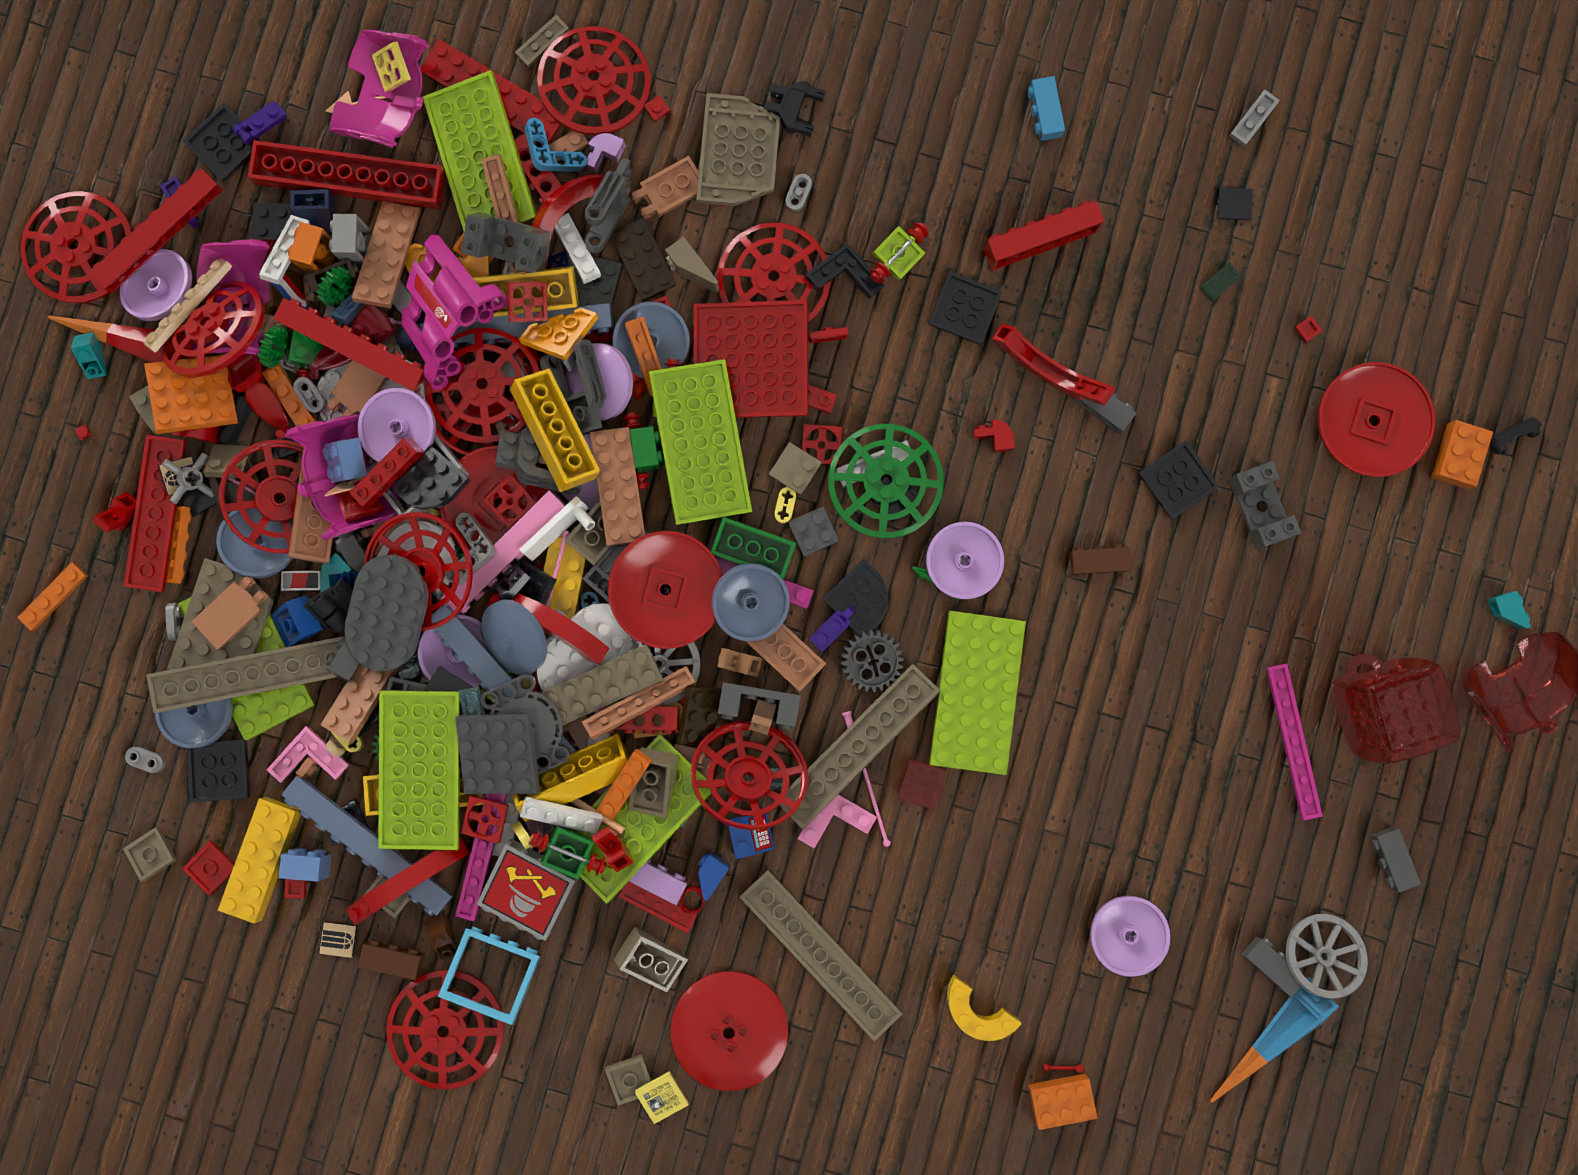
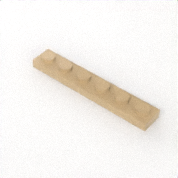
(192, 299)

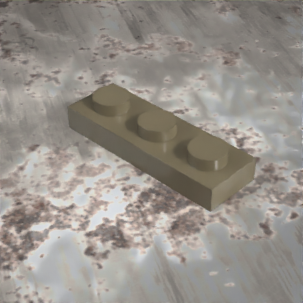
(535, 47)

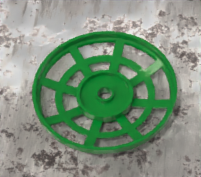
(885, 493)

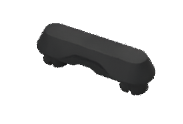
(1529, 426)
(231, 432)

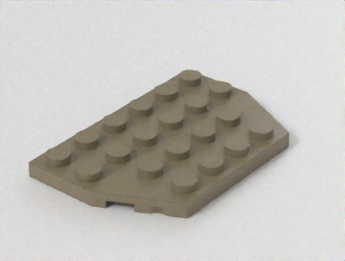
(736, 151)
(191, 645)

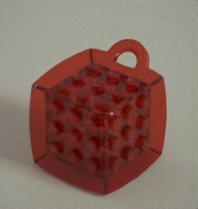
(1395, 709)

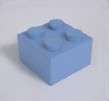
(344, 460)
(304, 865)

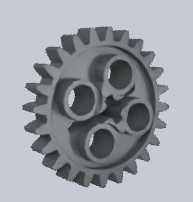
(856, 666)

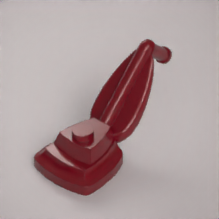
(370, 322)

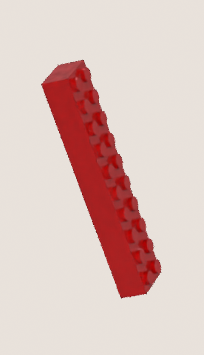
(347, 174)

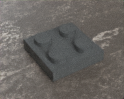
(813, 531)

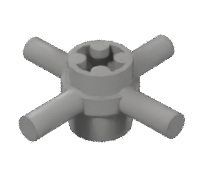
(196, 476)

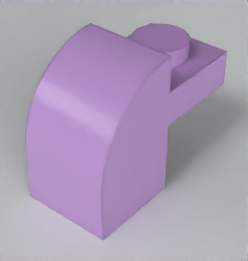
(604, 146)

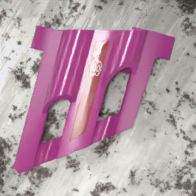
(447, 303)

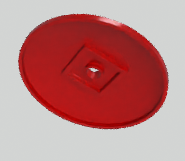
(1402, 413)
(484, 479)
(636, 583)
(734, 1002)

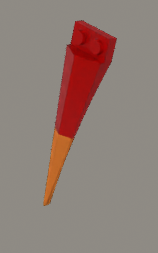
(123, 337)

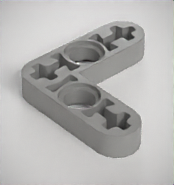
(477, 551)

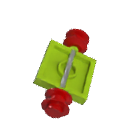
(898, 253)

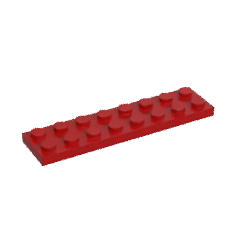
(451, 66)
(152, 518)

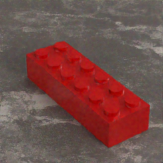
(1043, 235)

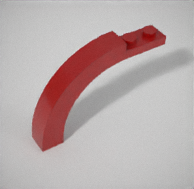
(563, 199)
(1049, 370)
(562, 628)
(404, 882)

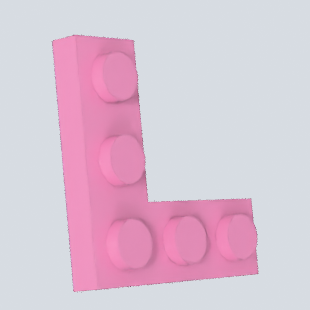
(306, 744)
(843, 809)

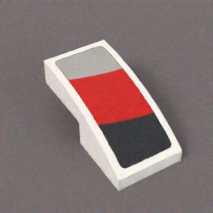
(300, 580)

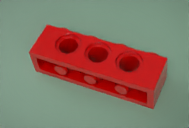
(537, 183)
(387, 472)
(670, 721)

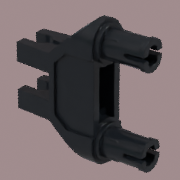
(791, 105)

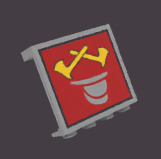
(525, 891)

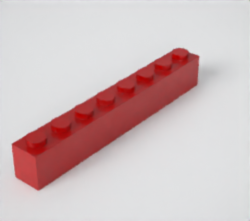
(155, 231)
(350, 345)

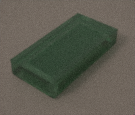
(1220, 282)

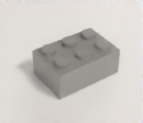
(349, 237)

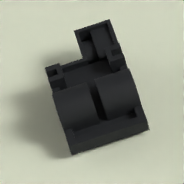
(331, 606)

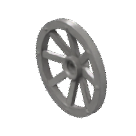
(665, 663)
(1329, 956)

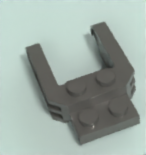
(610, 202)
(585, 404)
(520, 454)

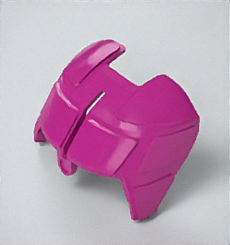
(372, 117)
(246, 261)
(317, 483)

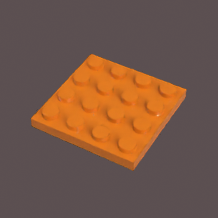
(189, 402)

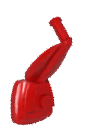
(247, 377)

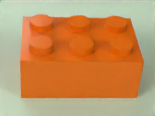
(311, 248)
(1461, 454)
(1062, 1101)

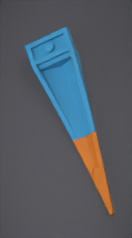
(1294, 1020)

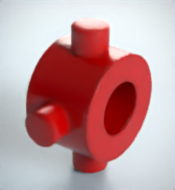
(83, 432)

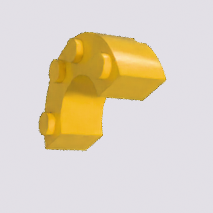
(975, 1025)

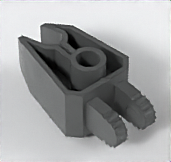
(352, 548)

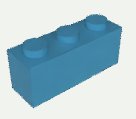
(1046, 108)

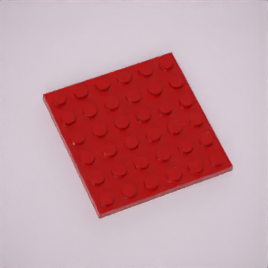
(762, 353)

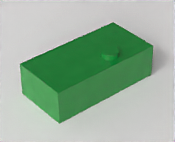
(752, 545)

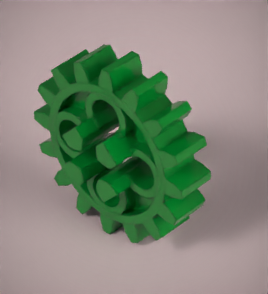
(329, 294)
(269, 355)

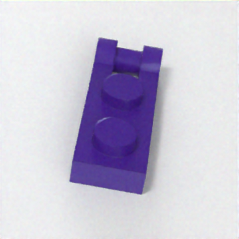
(260, 122)

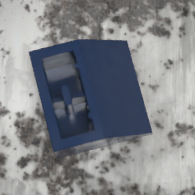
(314, 206)

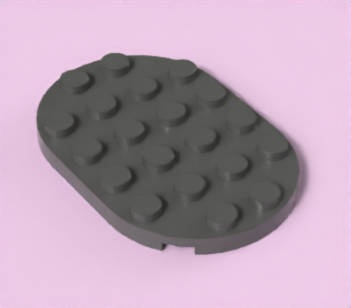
(386, 612)

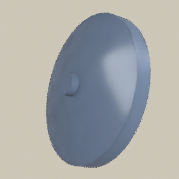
(665, 328)
(245, 559)
(750, 602)
(514, 637)
(197, 724)

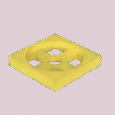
(383, 69)

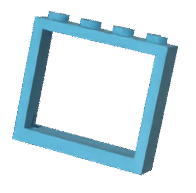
(476, 1006)

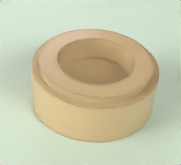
(335, 747)

